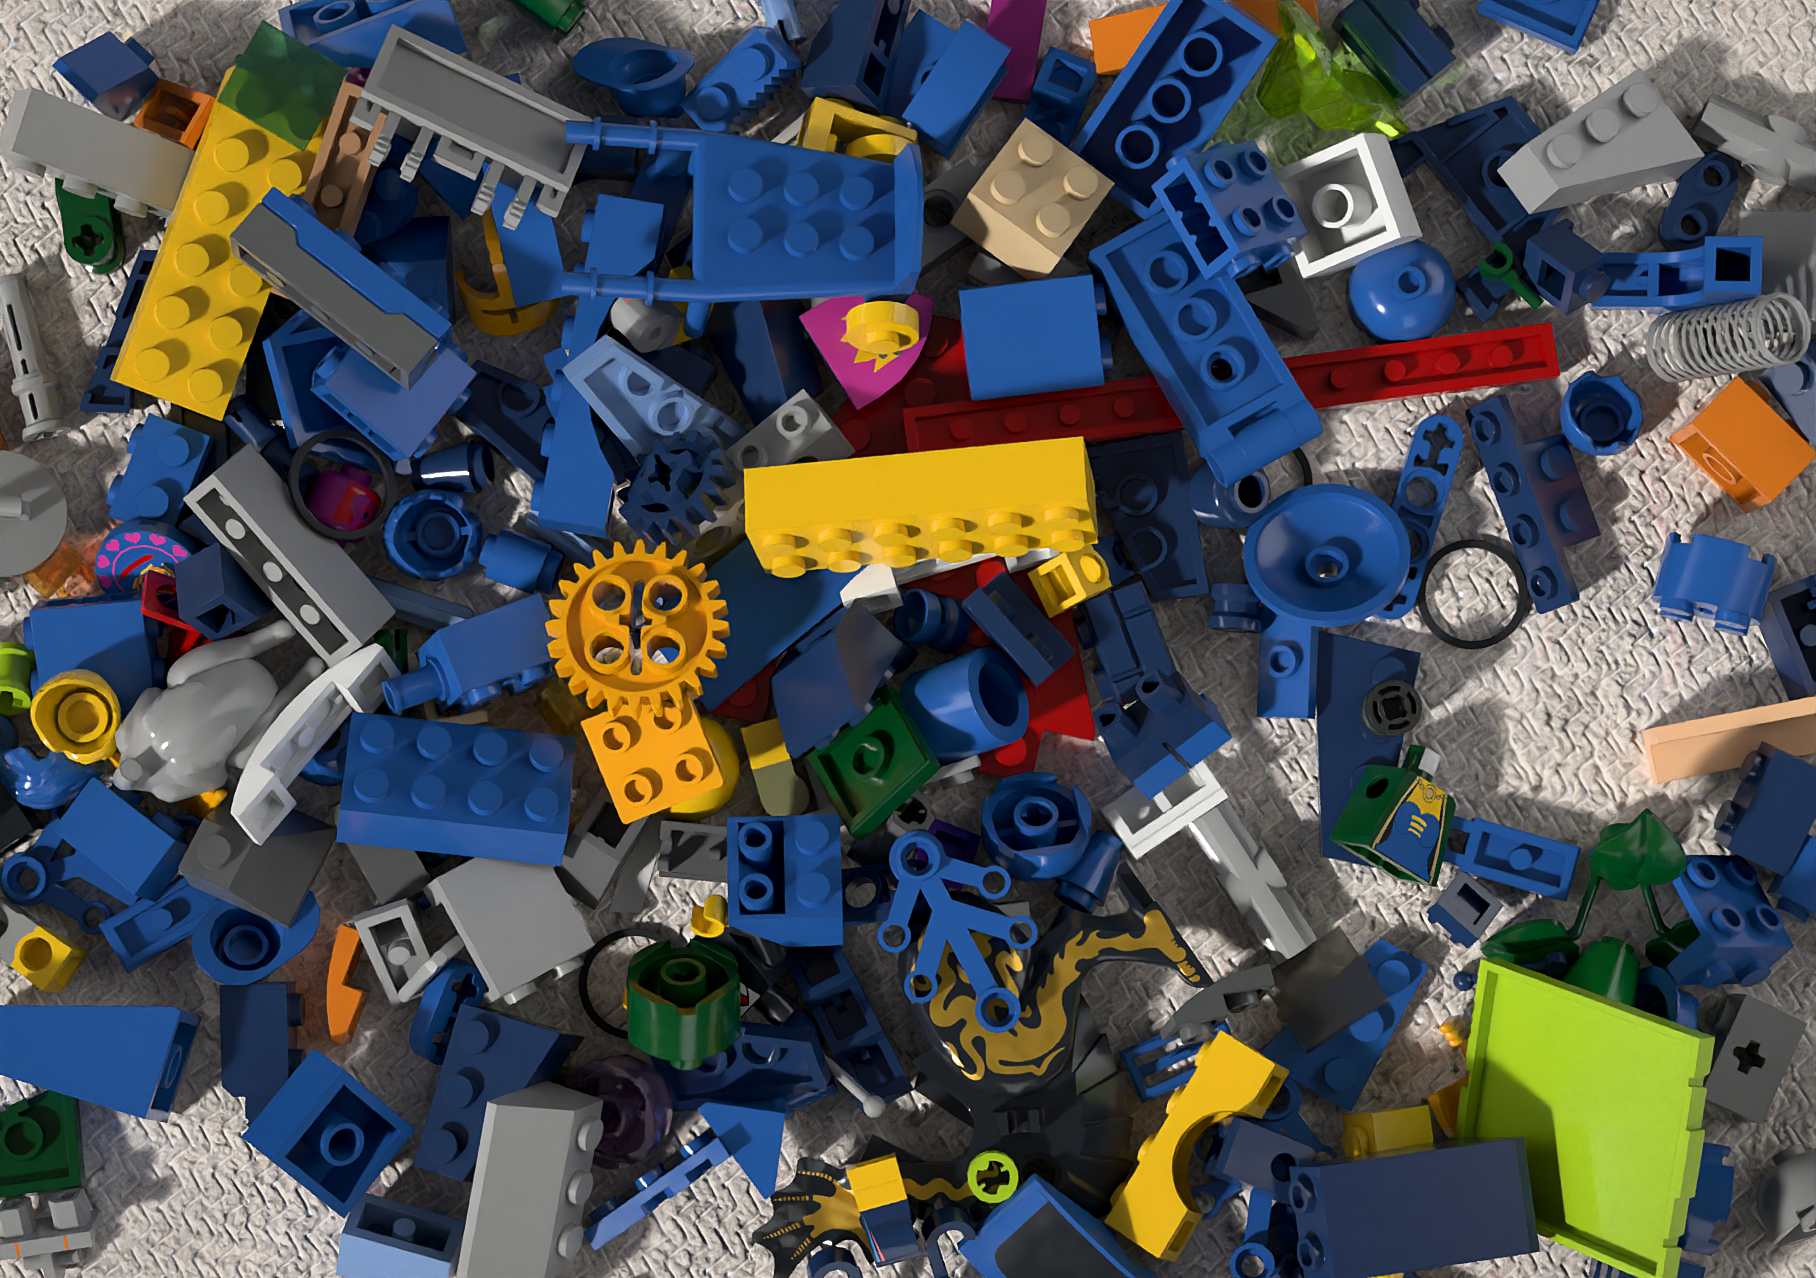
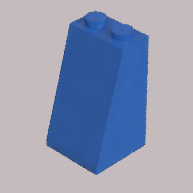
(101, 1053)

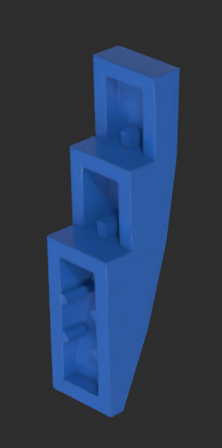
(531, 249)

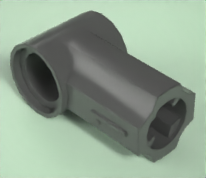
(908, 817)

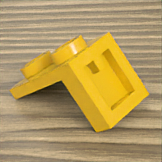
(837, 119)

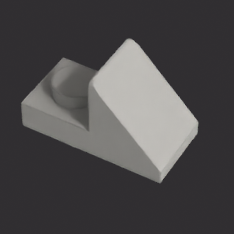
(394, 944)

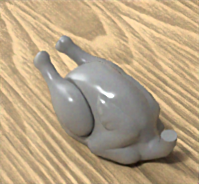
(208, 717)

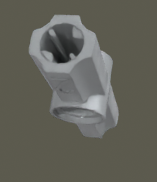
(1767, 146)
(1252, 882)

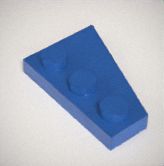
(1346, 1061)
(654, 1188)

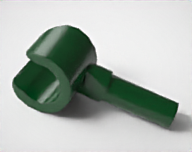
(1509, 275)

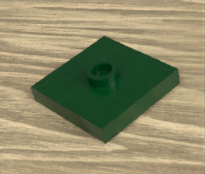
(874, 764)

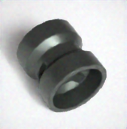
(1384, 715)

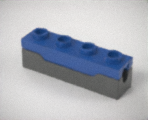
(342, 287)

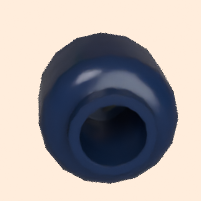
(1231, 506)

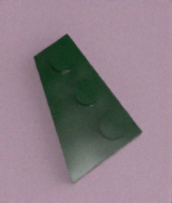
(41, 1146)

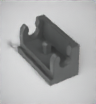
(693, 852)

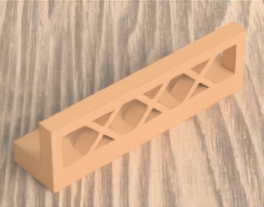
(1726, 739)

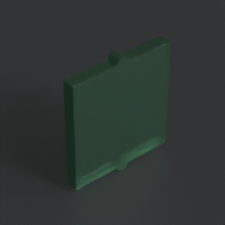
(282, 85)

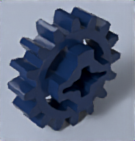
(676, 488)

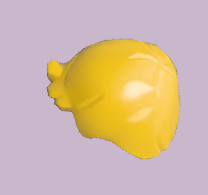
(77, 715)

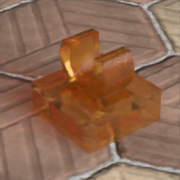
(53, 573)

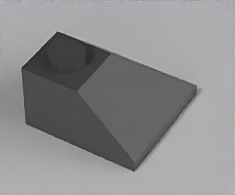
(257, 878)

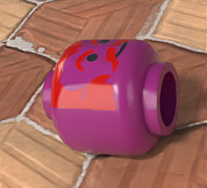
(343, 500)

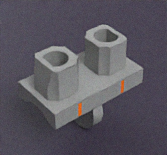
(52, 1240)

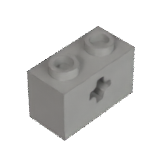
(1771, 1041)

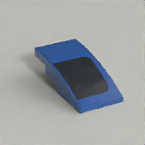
(1047, 1237)

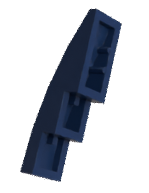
(848, 1021)

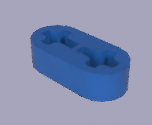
(440, 1008)

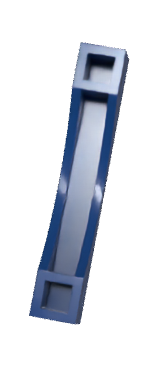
(579, 483)

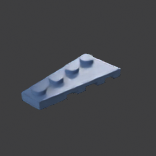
(643, 401)

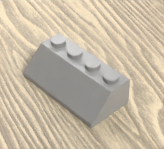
(531, 1184)

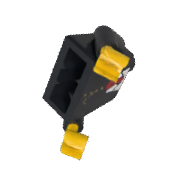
(758, 961)

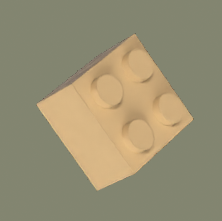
(1031, 202)

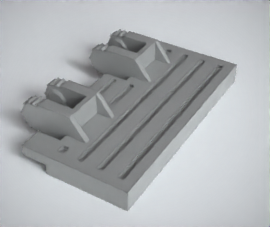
(475, 120)

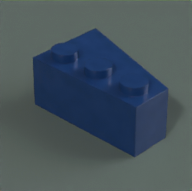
(484, 1060)

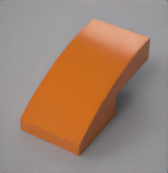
(345, 1000)

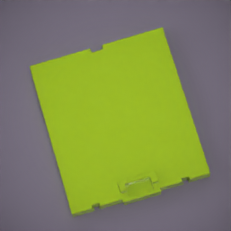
(1602, 1107)

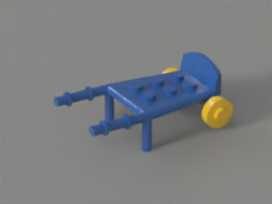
(785, 227)

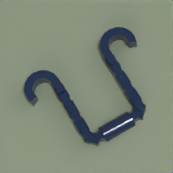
(933, 1227)

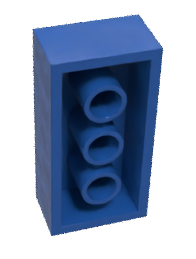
(1173, 95)
(456, 789)

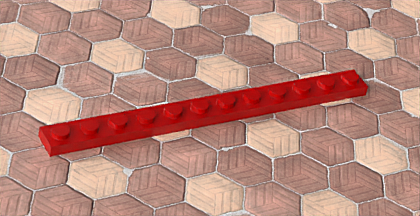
(1326, 380)

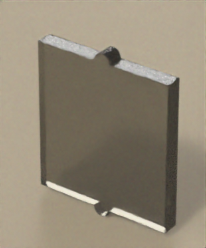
(1325, 989)

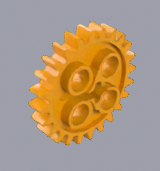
(688, 628)

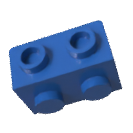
(160, 472)

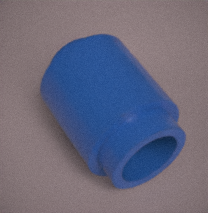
(521, 561)

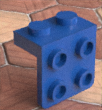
(1735, 922)

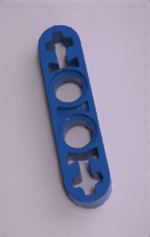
(1425, 520)

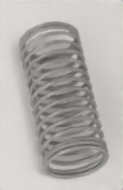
(1758, 332)

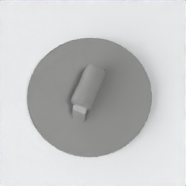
(30, 514)

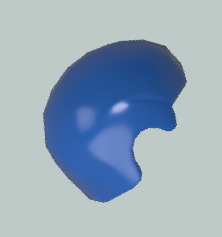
(1601, 414)

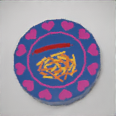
(134, 550)

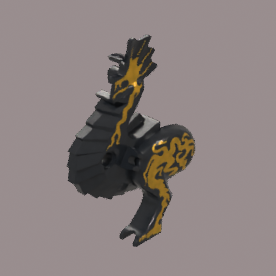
(1024, 1091)

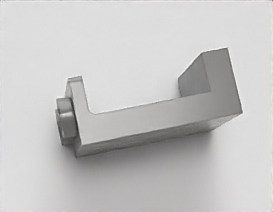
(512, 923)

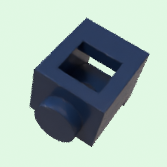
(1564, 268)

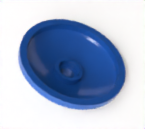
(1330, 532)

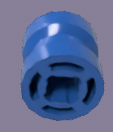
(931, 620)

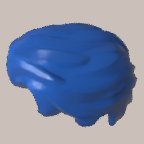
(432, 535)
(45, 780)

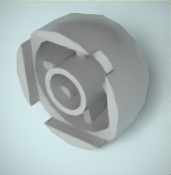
(1789, 1197)

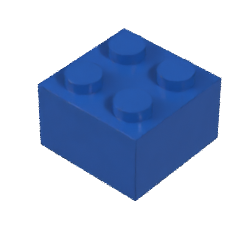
(328, 1132)

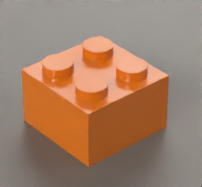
(1744, 444)

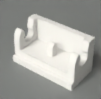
(1146, 822)

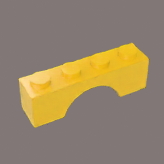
(1157, 1201)

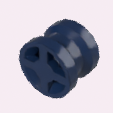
(1234, 609)

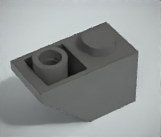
(598, 850)

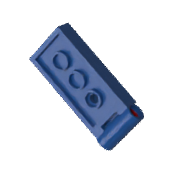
(1198, 324)

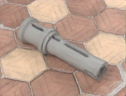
(34, 383)

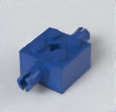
(478, 660)

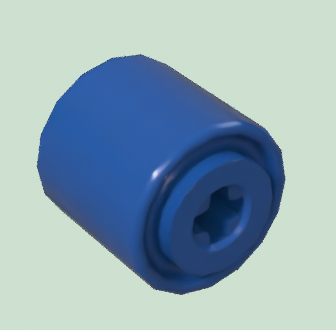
(967, 704)

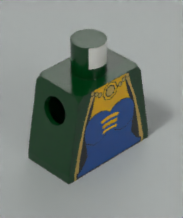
(1399, 819)

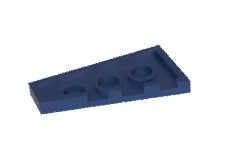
(1343, 744)

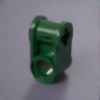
(83, 222)

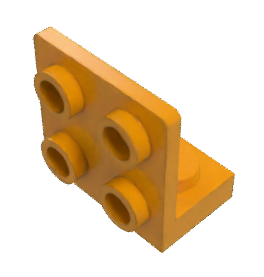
(653, 758)

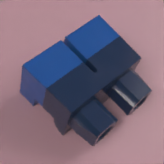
(1160, 730)

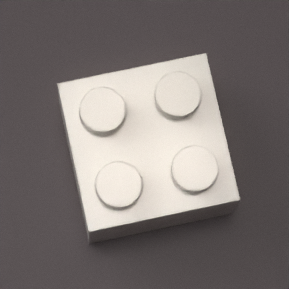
(1349, 204)

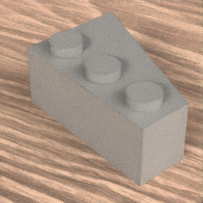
(1603, 148)

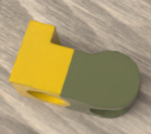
(773, 770)

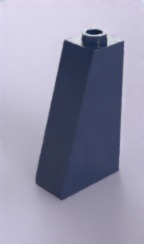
(759, 347)

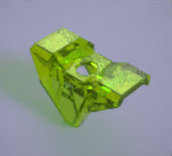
(1308, 80)

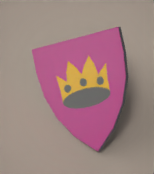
(860, 372)

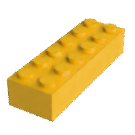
(198, 296)
(921, 507)

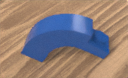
(1687, 279)

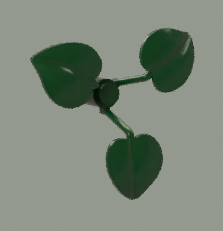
(1625, 857)

